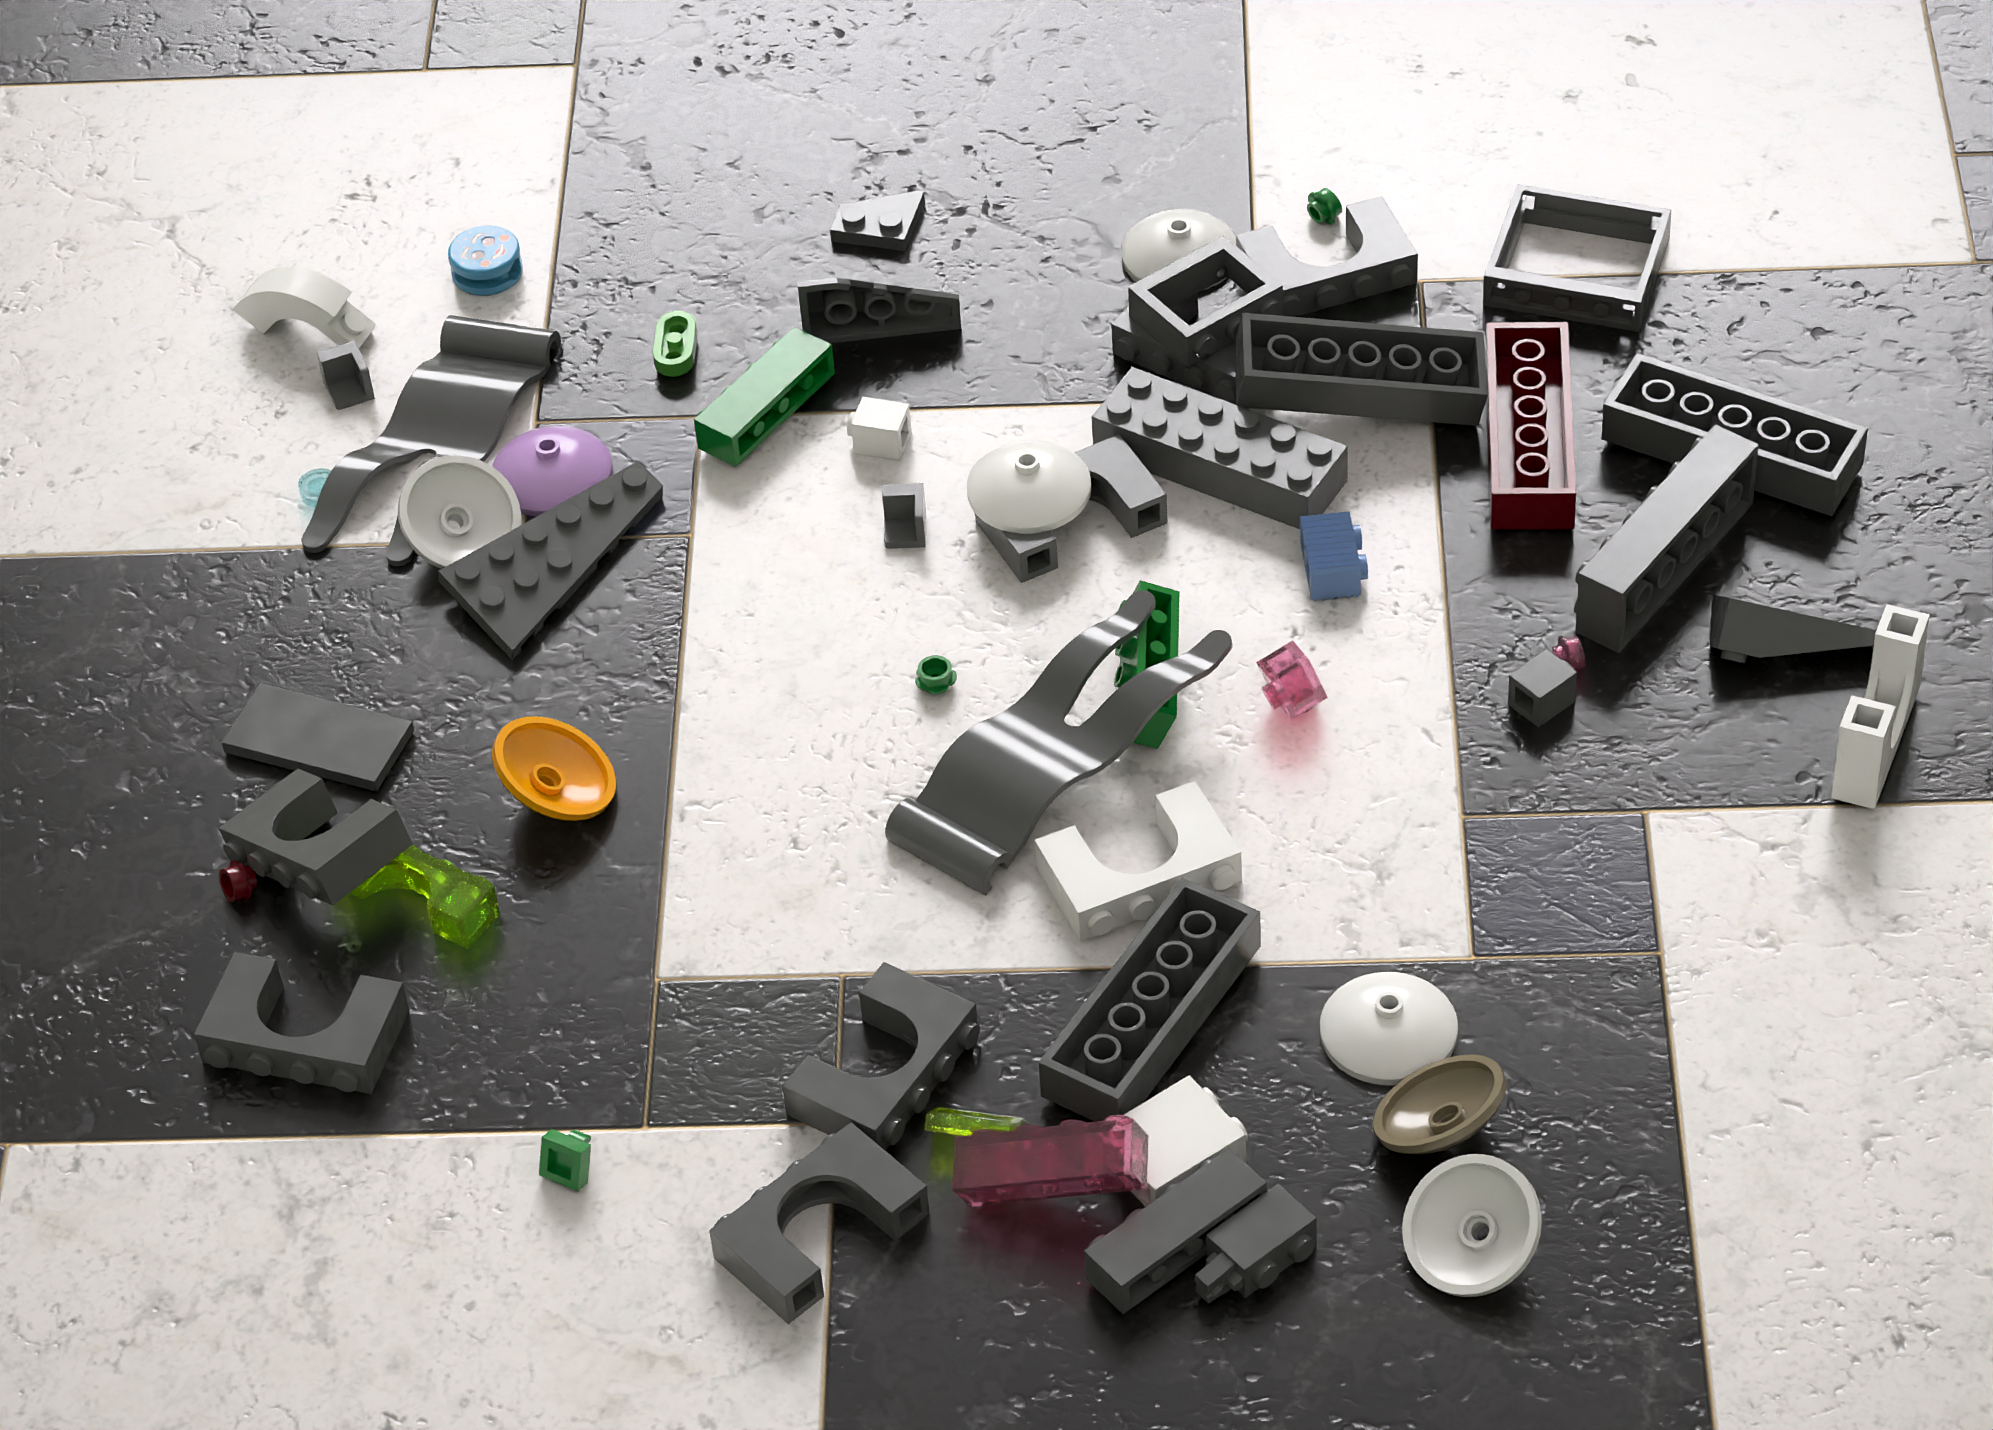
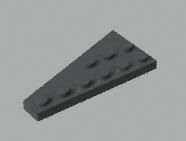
(543, 562)

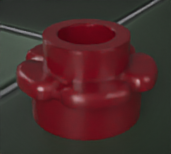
(237, 881)

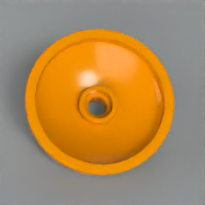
(553, 768)

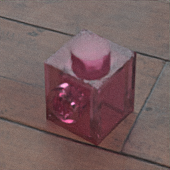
(1290, 681)

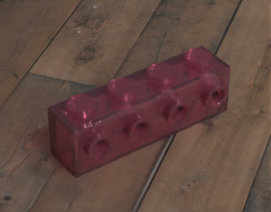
(1050, 1161)

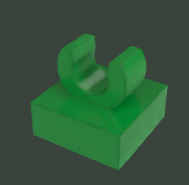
(565, 1158)

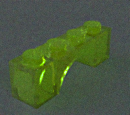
(457, 903)

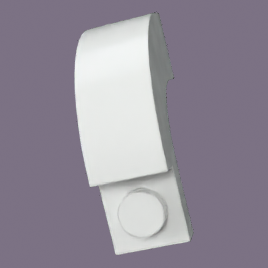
(305, 297)

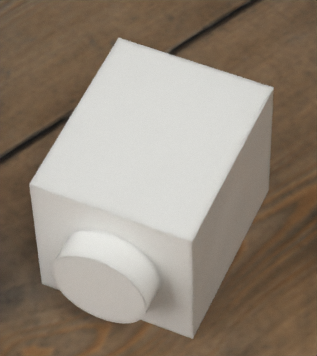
(880, 428)

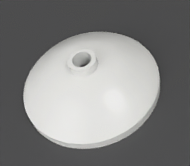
(1167, 238)
(1028, 486)
(458, 491)
(1387, 1027)
(1450, 1211)

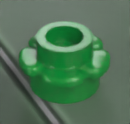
(1324, 206)
(935, 674)

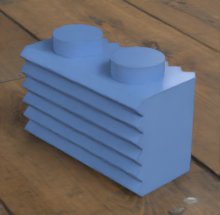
(1331, 555)

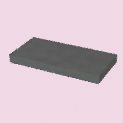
(318, 736)

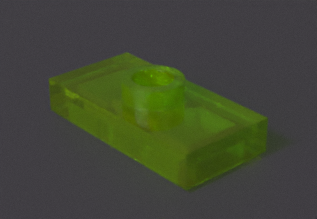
(965, 1122)

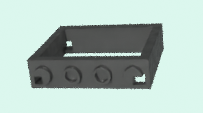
(1567, 297)

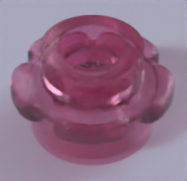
(1571, 651)

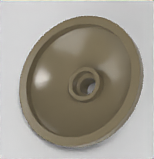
(1440, 1105)

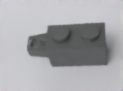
(1256, 1245)

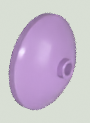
(552, 466)

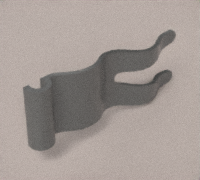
(445, 409)
(1015, 764)

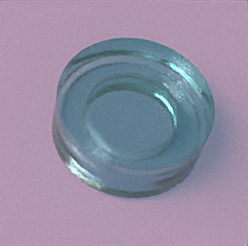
(311, 485)

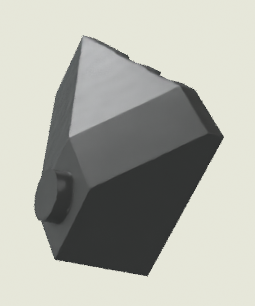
(864, 310)
(1766, 631)

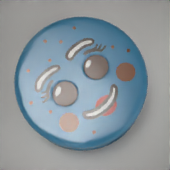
(485, 260)

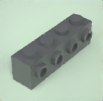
(1170, 1231)

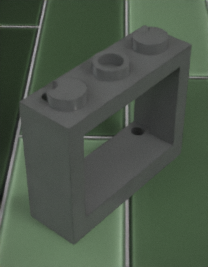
(1189, 275)

